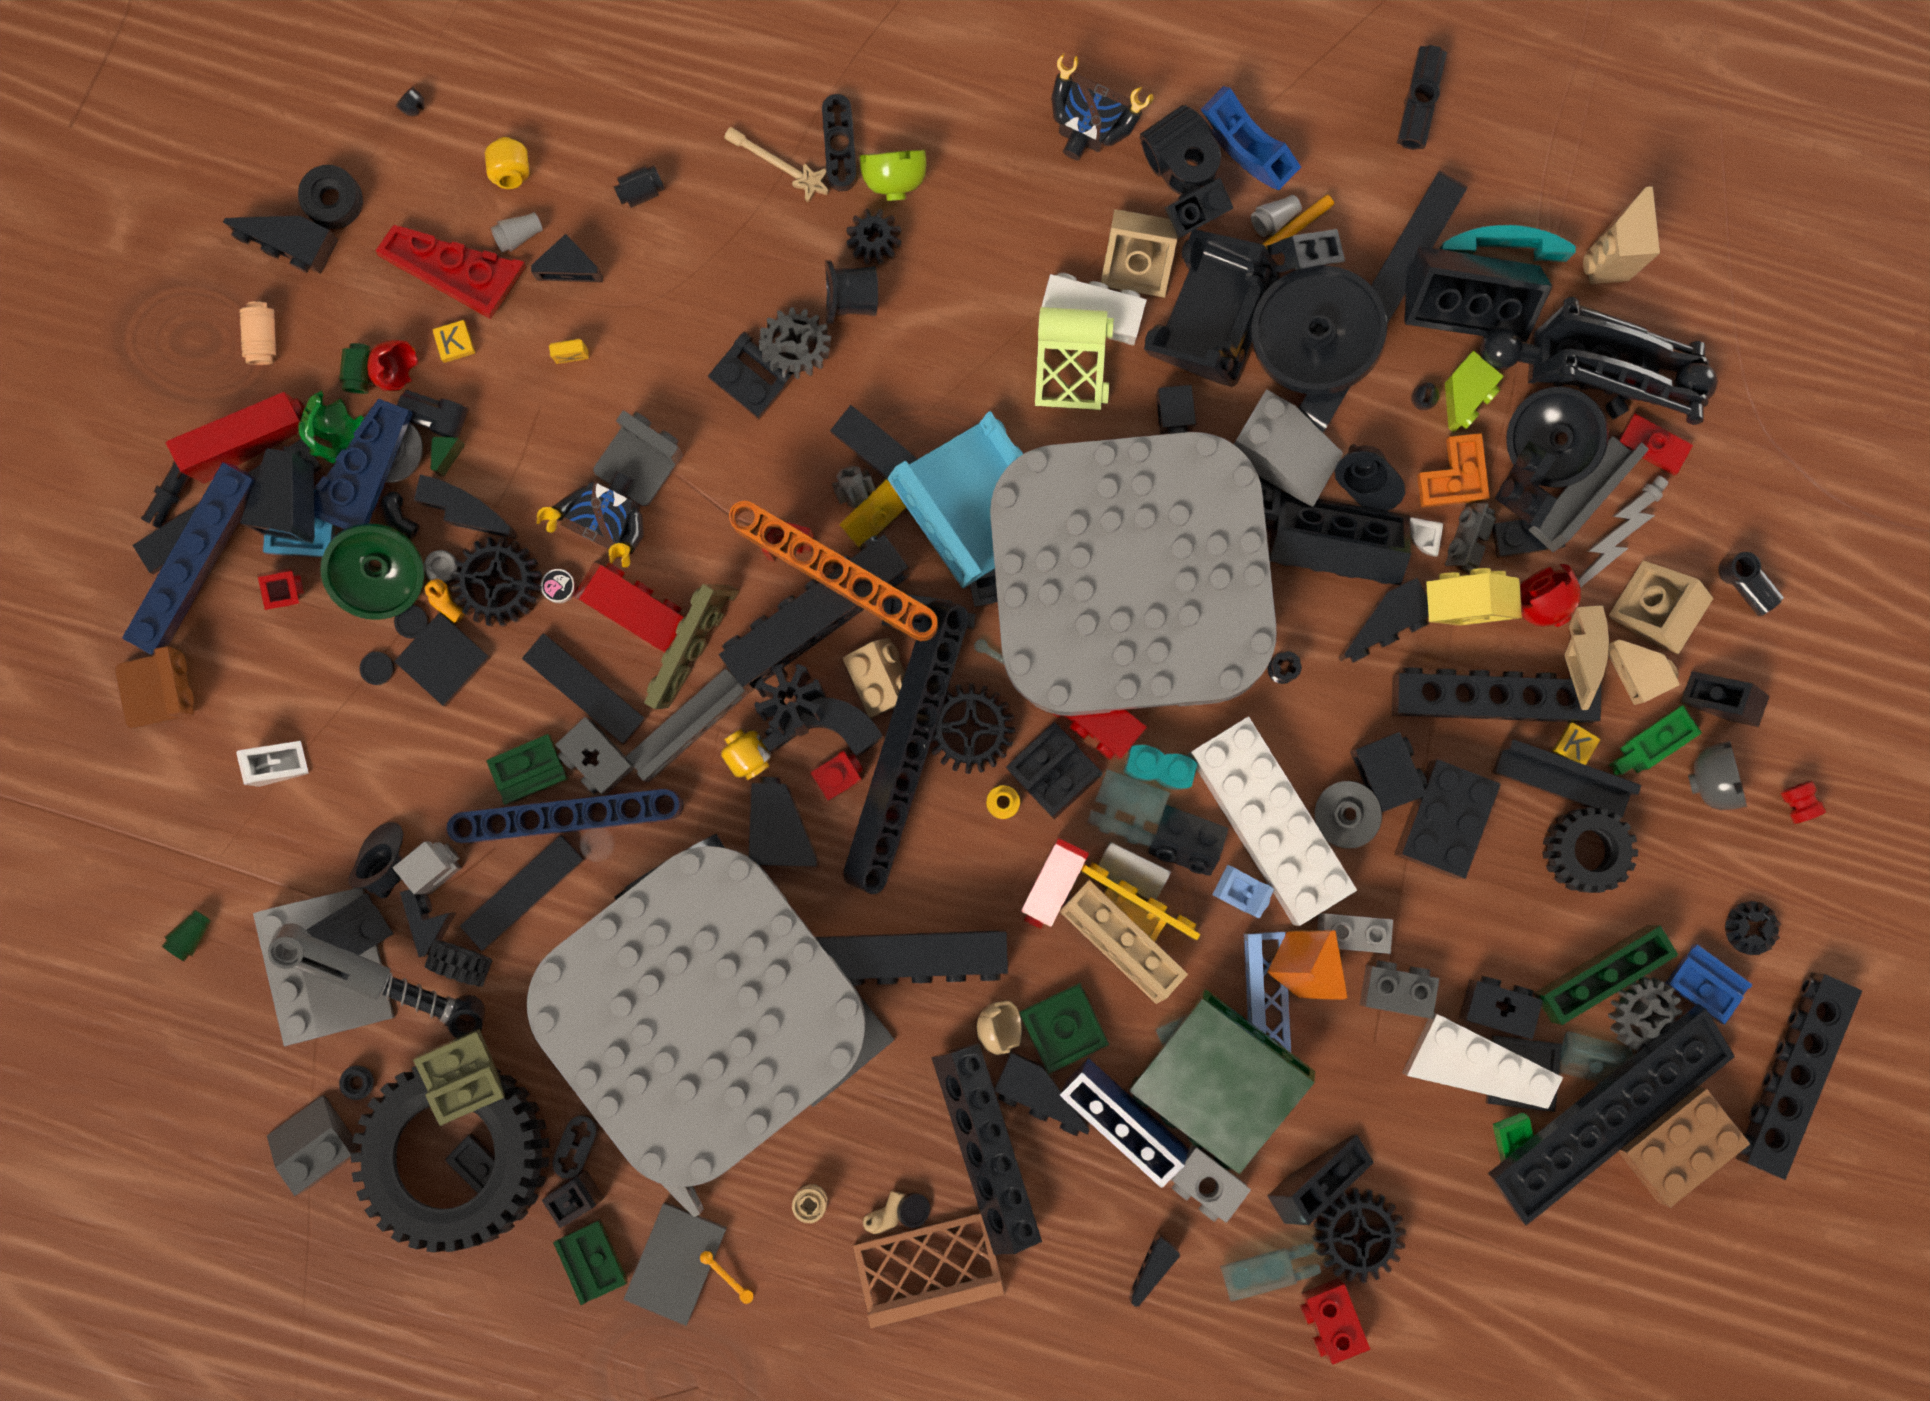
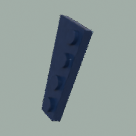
(357, 478)

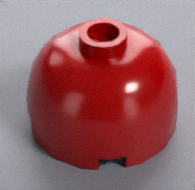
(1550, 596)

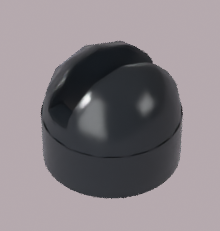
(409, 101)
(1418, 395)

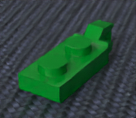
(1656, 742)

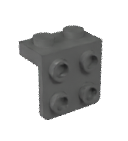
(641, 456)

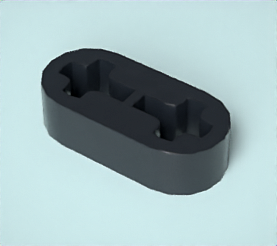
(568, 1142)

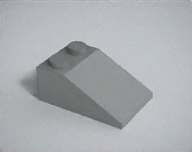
(1288, 448)

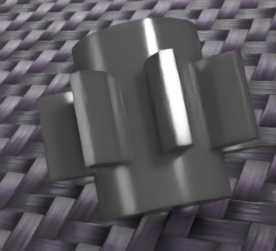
(853, 486)

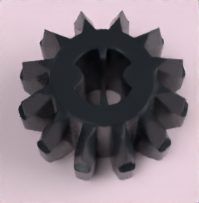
(865, 228)

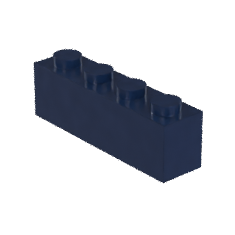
(1125, 1123)

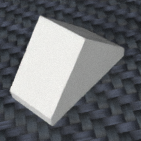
(272, 763)

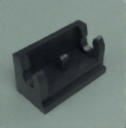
(1308, 250)

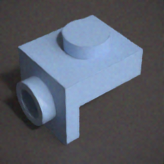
(1243, 892)

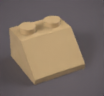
(1139, 253)
(1661, 606)

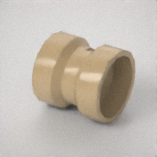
(809, 1198)

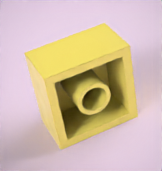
(1474, 597)

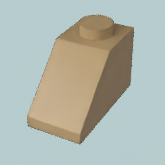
(1642, 671)

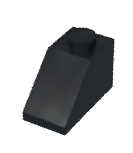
(1726, 698)

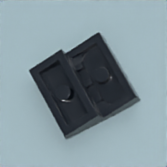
(1054, 770)

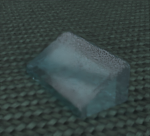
(1591, 1057)

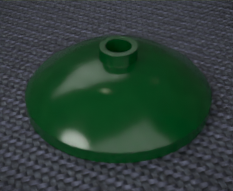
(367, 589)

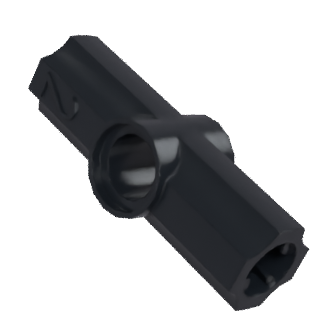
(1418, 114)

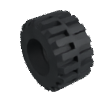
(1615, 840)

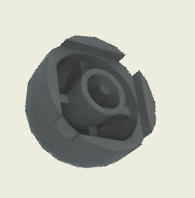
(1718, 778)

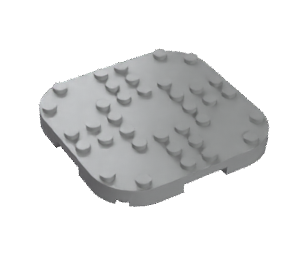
(1132, 573)
(696, 1016)

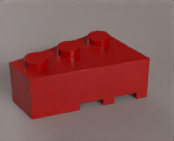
(630, 605)

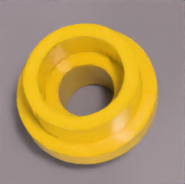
(992, 802)

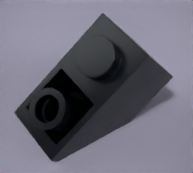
(1198, 206)

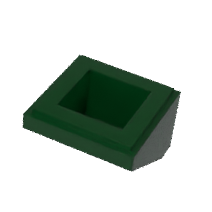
(444, 453)

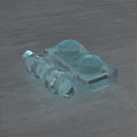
(1132, 798)

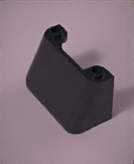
(1215, 307)

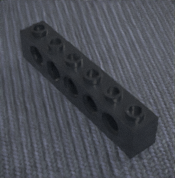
(1409, 701)
(1815, 1064)
(986, 1149)

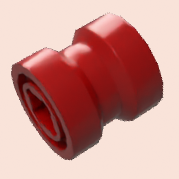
(1803, 801)

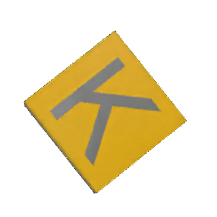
(453, 341)
(568, 351)
(1576, 744)

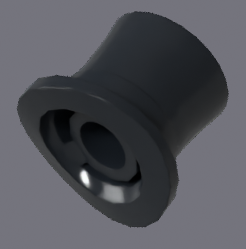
(850, 291)

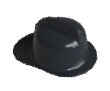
(1370, 478)
(376, 861)

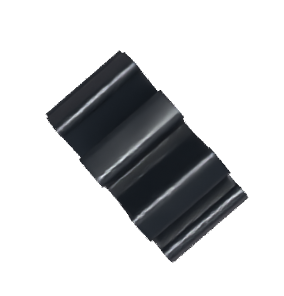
(797, 688)

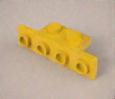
(1148, 915)

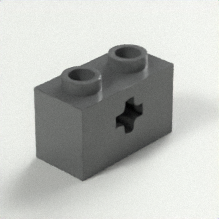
(587, 738)

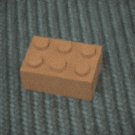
(1684, 1147)

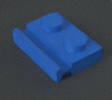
(1709, 983)

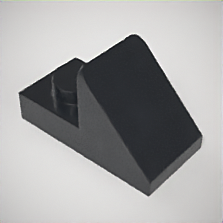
(423, 927)

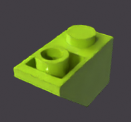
(1467, 388)

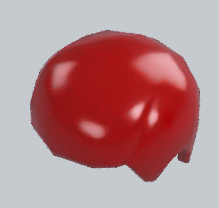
(390, 364)

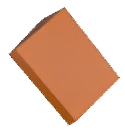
(1310, 965)

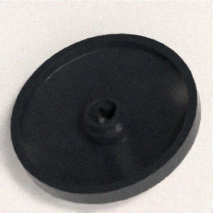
(1319, 330)

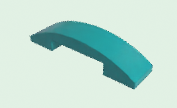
(1545, 244)

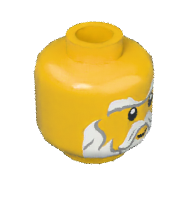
(745, 754)

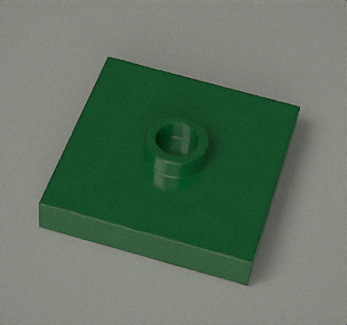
(1064, 1028)

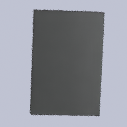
(670, 1265)

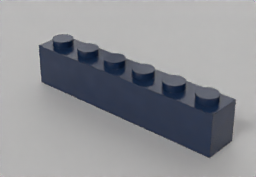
(191, 559)

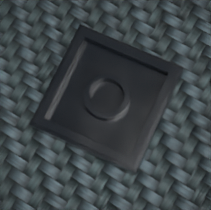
(442, 659)
(1539, 1052)

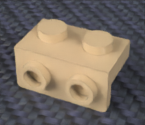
(876, 675)

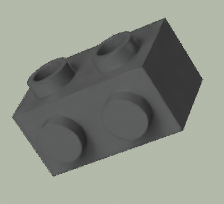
(1398, 990)

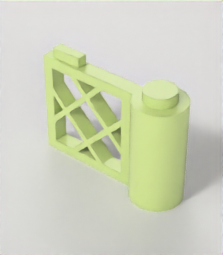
(1076, 331)

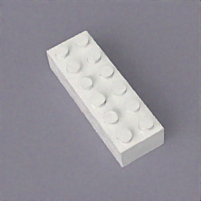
(1272, 822)

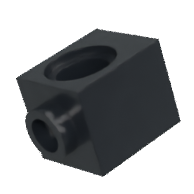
(1175, 409)

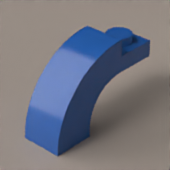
(1247, 143)

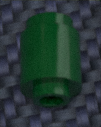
(354, 369)

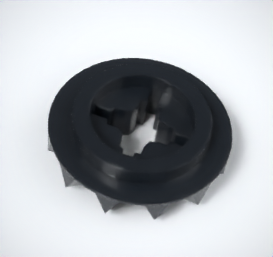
(1737, 927)

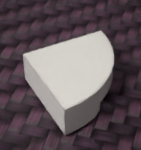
(1426, 535)

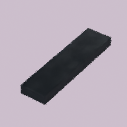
(583, 688)
(522, 893)

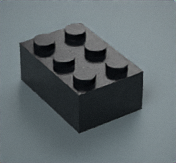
(1449, 820)

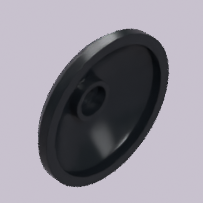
(1548, 415)

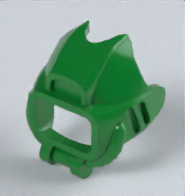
(327, 422)

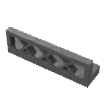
(1582, 499)
(686, 725)

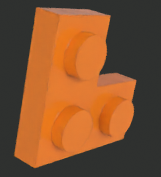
(1464, 481)

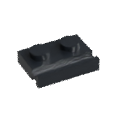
(353, 927)

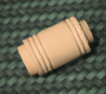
(258, 333)

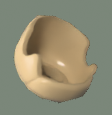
(999, 1027)

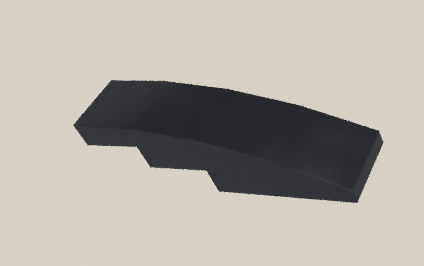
(870, 442)

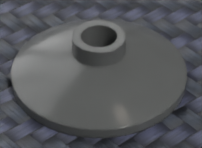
(1335, 825)

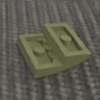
(459, 1077)

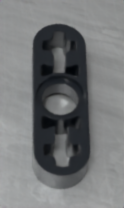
(848, 132)

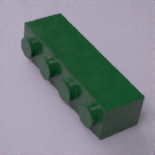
(1606, 974)

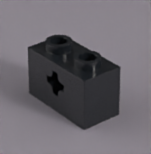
(1521, 1012)

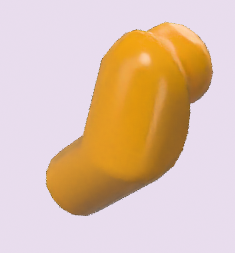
(441, 599)

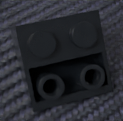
(1389, 771)

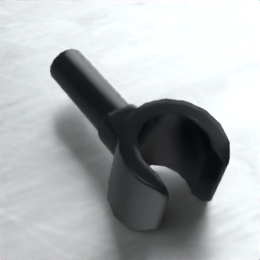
(1617, 406)

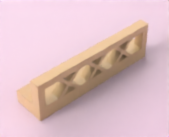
(1123, 942)

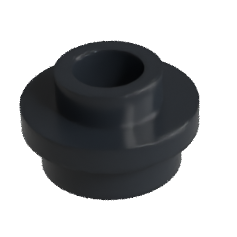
(346, 1082)

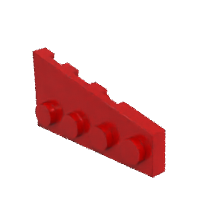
(464, 274)

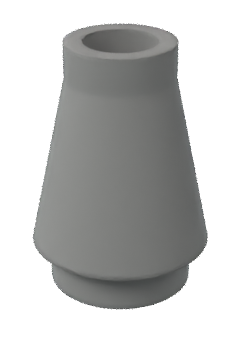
(1273, 216)
(515, 231)

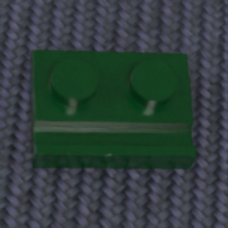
(527, 769)
(590, 1262)

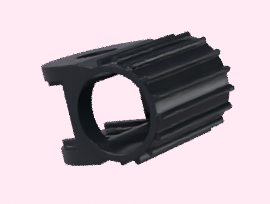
(1180, 139)

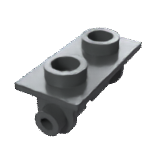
(1474, 523)

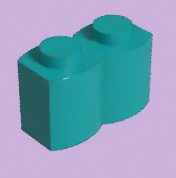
(1169, 770)

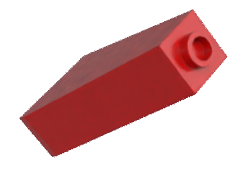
(236, 436)

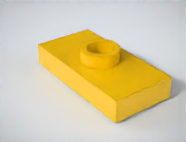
(873, 514)

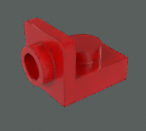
(838, 775)

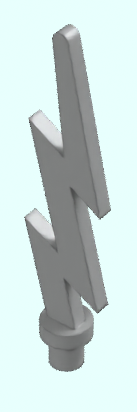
(1607, 544)

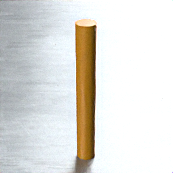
(1302, 220)

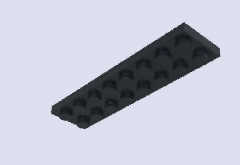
(1611, 1114)

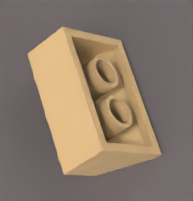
(1626, 243)

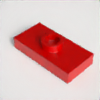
(1665, 448)

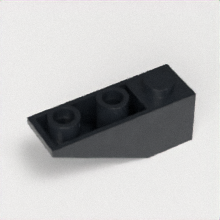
(289, 236)
(1392, 613)
(1032, 1086)

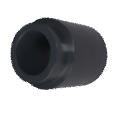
(639, 186)

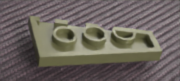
(689, 643)

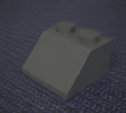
(311, 1145)

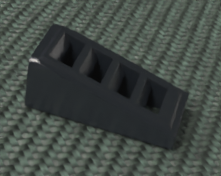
(1155, 1265)

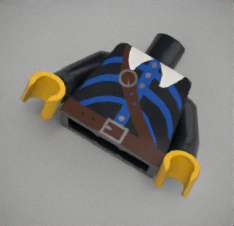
(1092, 113)
(600, 516)

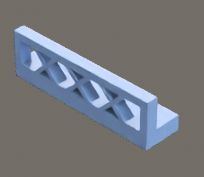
(1255, 988)

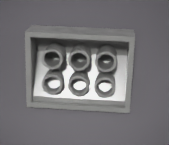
(306, 1003)

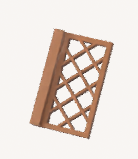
(933, 1300)

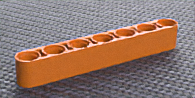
(823, 557)

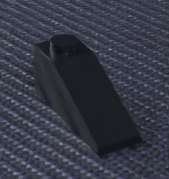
(1320, 1182)

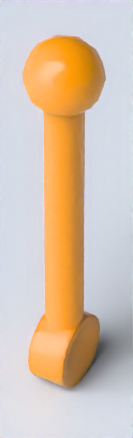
(745, 1295)

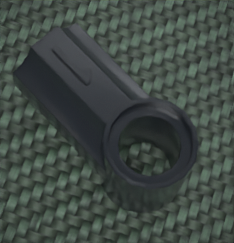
(441, 416)
(1753, 584)

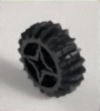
(496, 594)
(1000, 729)
(1362, 1264)

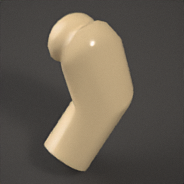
(884, 1218)

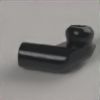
(393, 515)

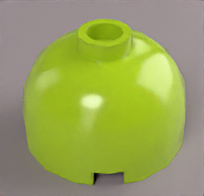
(894, 172)

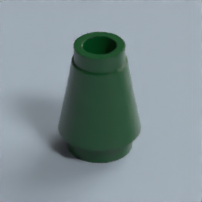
(186, 935)

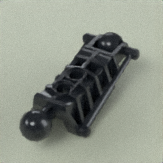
(1586, 349)

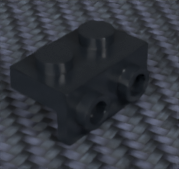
(1188, 841)

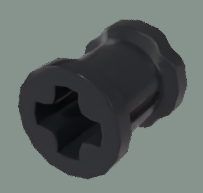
(1294, 665)

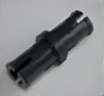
(165, 496)

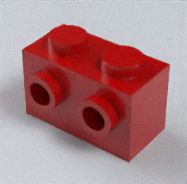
(1335, 1322)

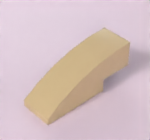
(1587, 652)

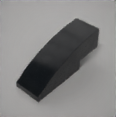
(461, 507)

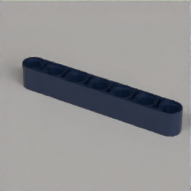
(549, 813)

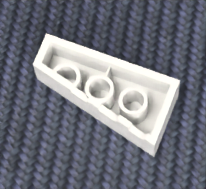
(1471, 1062)

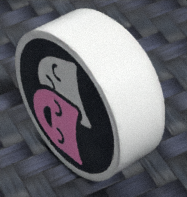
(558, 586)

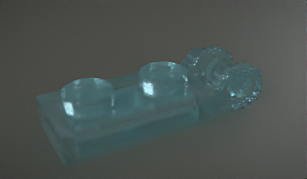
(1267, 1272)

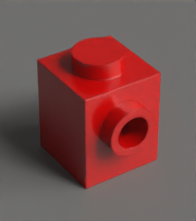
(280, 588)

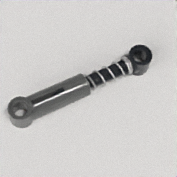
(370, 978)

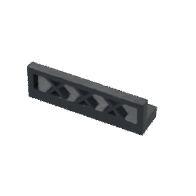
(1564, 777)

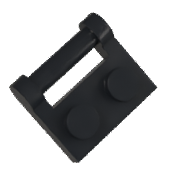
(743, 383)

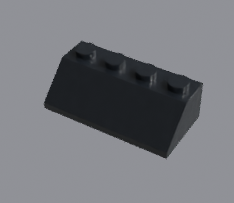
(1473, 293)
(1341, 539)

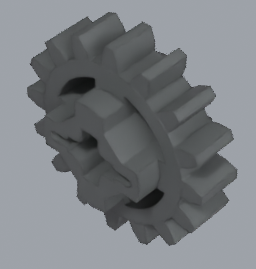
(792, 348)
(1644, 1012)

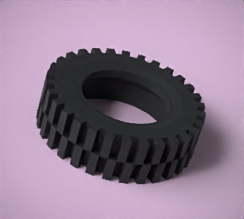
(485, 1216)

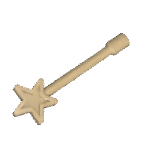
(806, 180)

